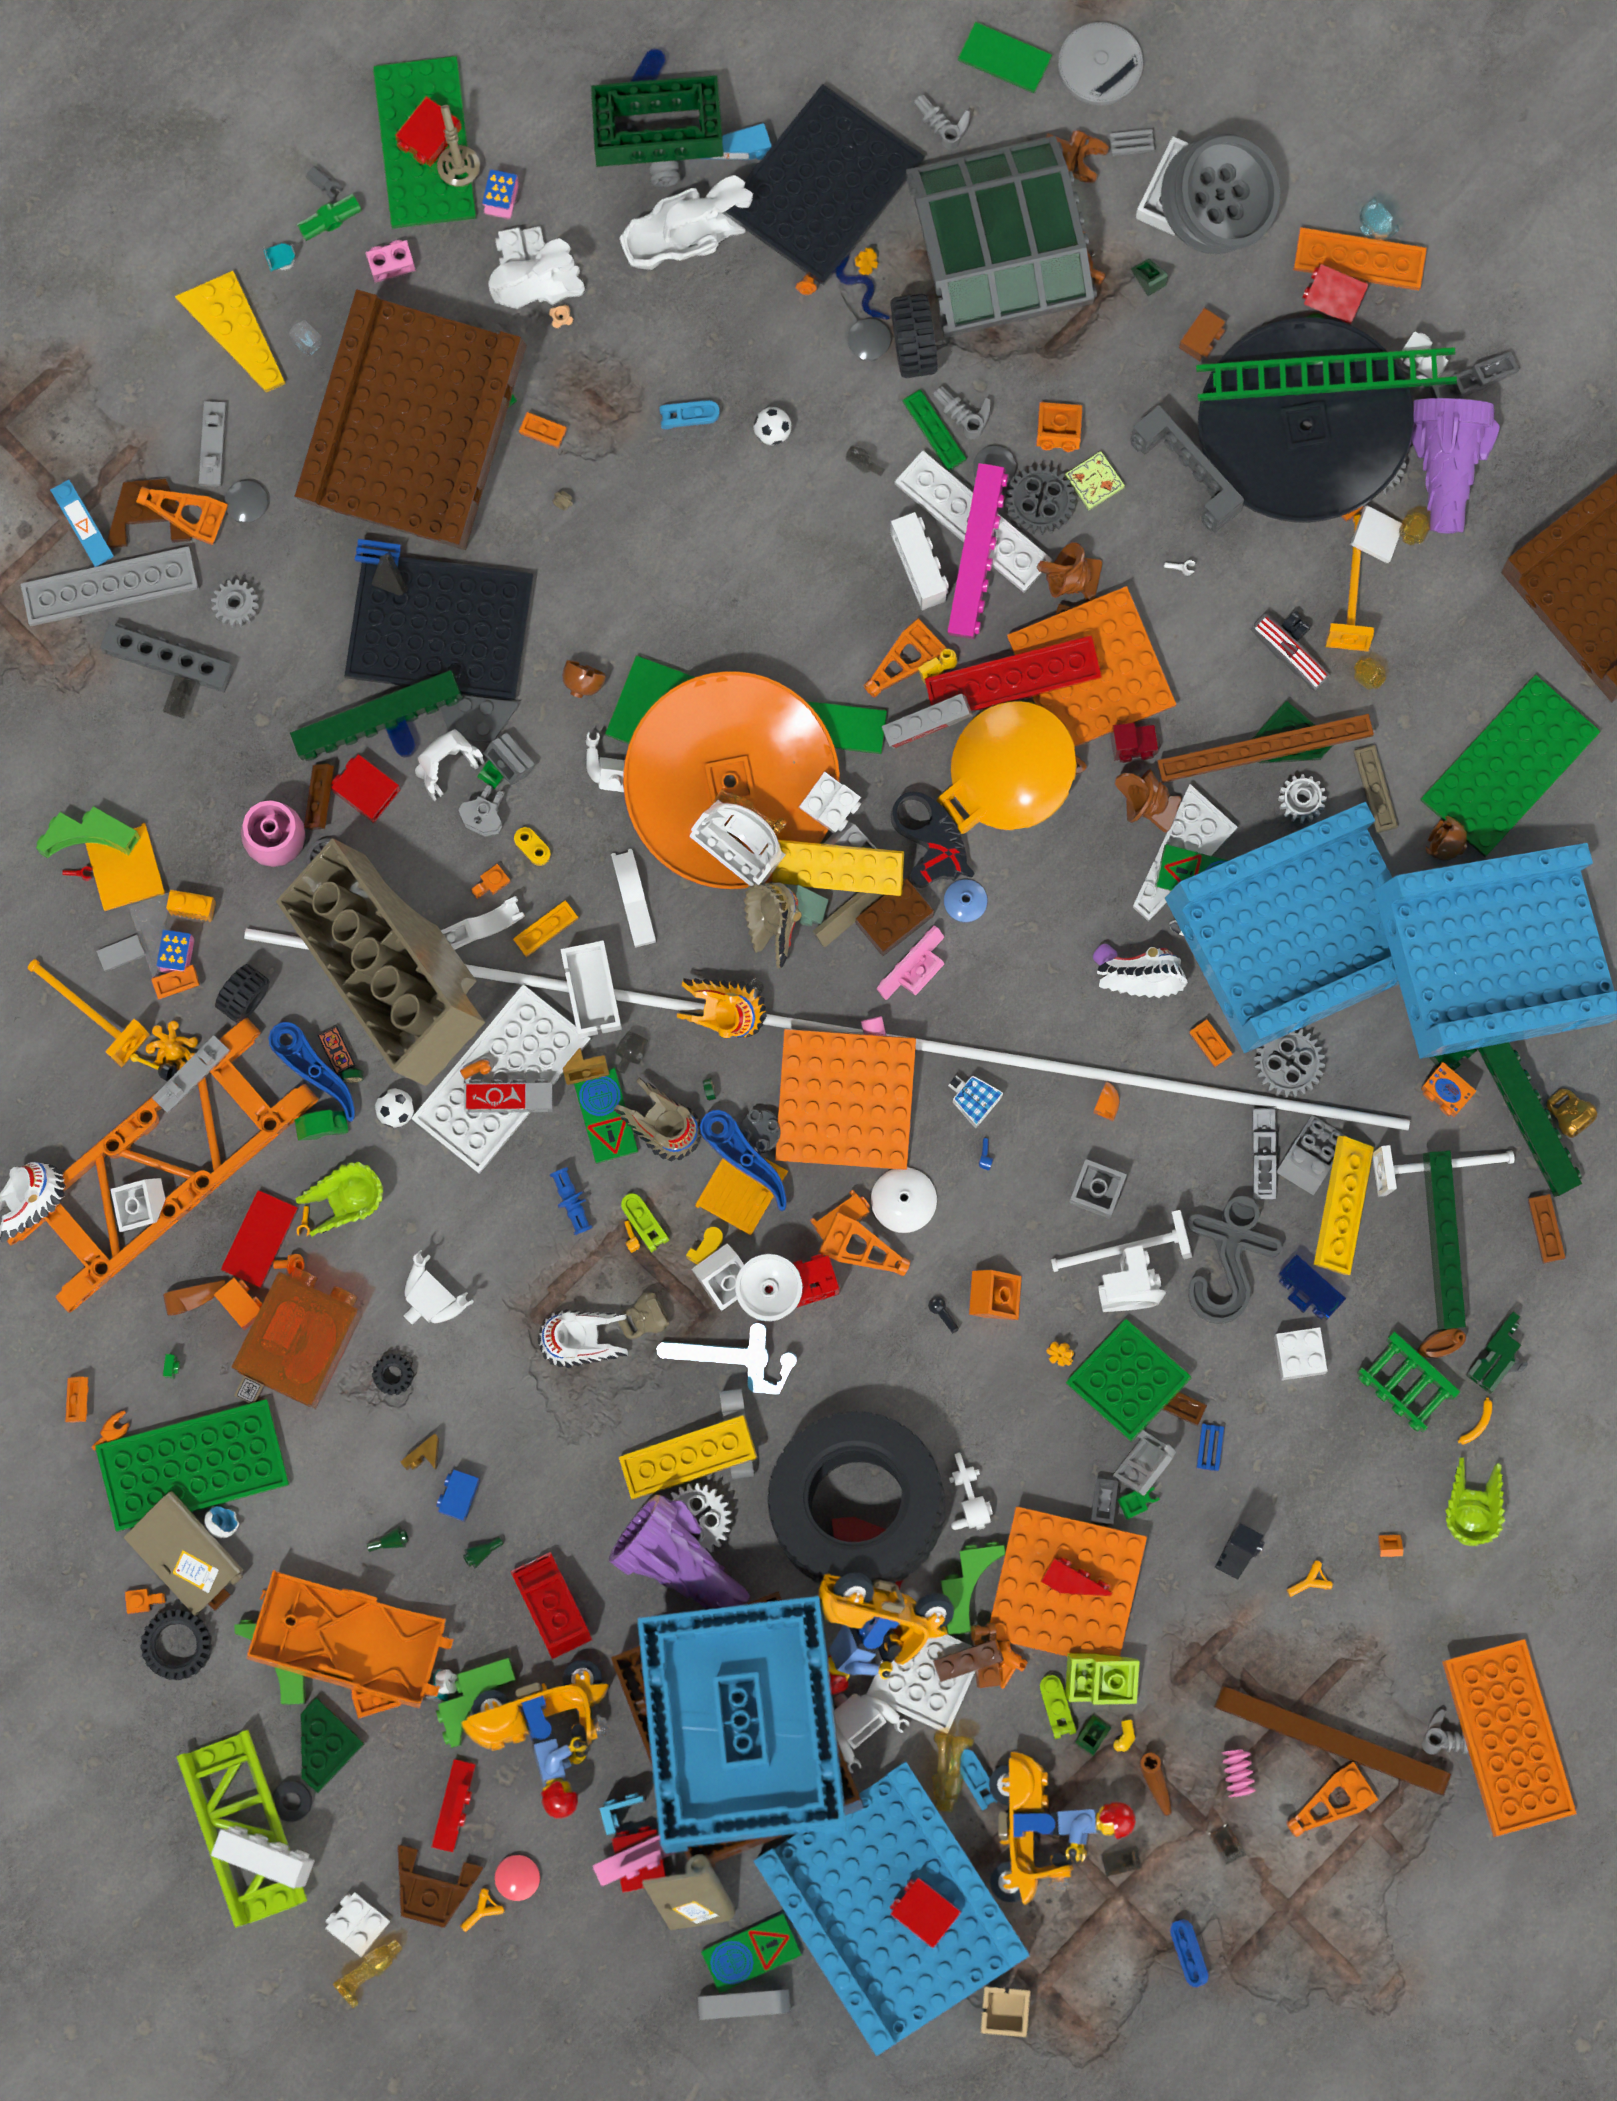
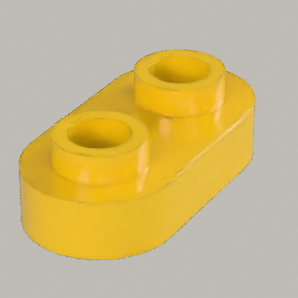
(532, 845)

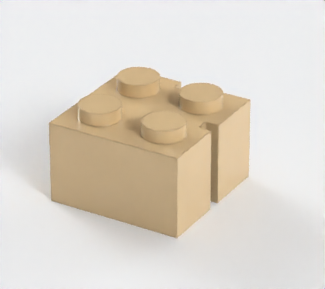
(1005, 2012)

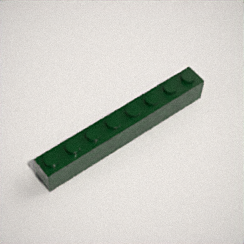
(376, 716)
(1531, 1117)
(1444, 1240)

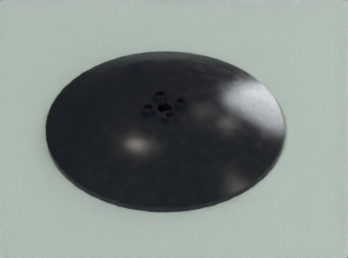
(1354, 435)

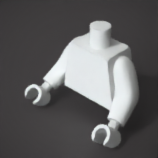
(602, 770)
(429, 1296)
(858, 1719)

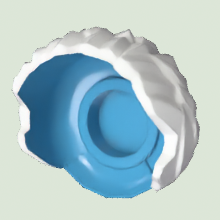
(221, 1522)

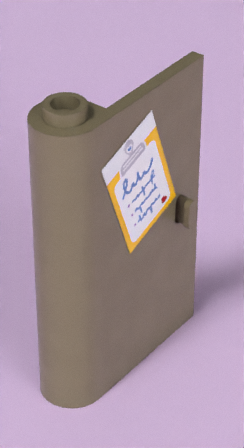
(183, 1553)
(691, 1897)

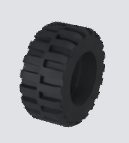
(914, 335)

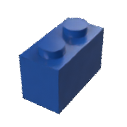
(458, 1495)

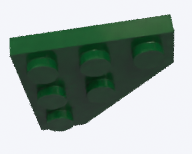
(1288, 719)
(324, 1745)

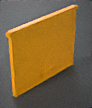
(123, 877)
(737, 1196)

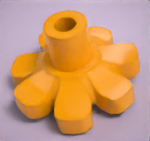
(866, 261)
(1060, 1353)

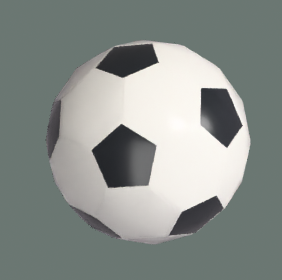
(772, 426)
(394, 1108)

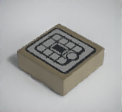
(249, 1390)

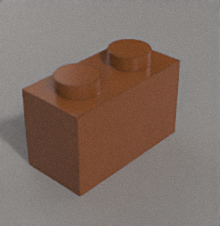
(1202, 334)

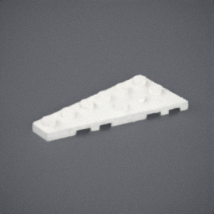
(1195, 828)

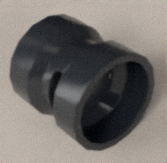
(1296, 626)

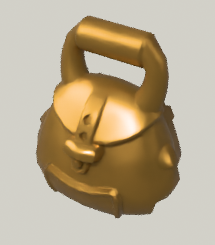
(1573, 1114)

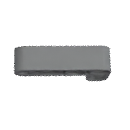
(733, 1407)
(744, 2004)

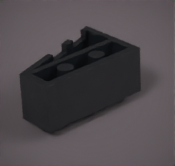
(1239, 1550)

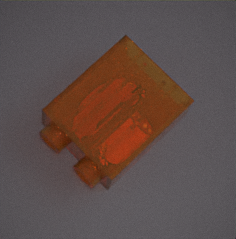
(298, 1337)

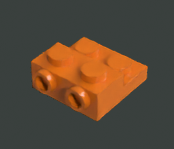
(1059, 426)

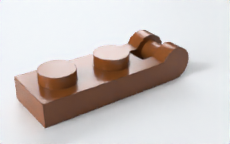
(989, 1675)

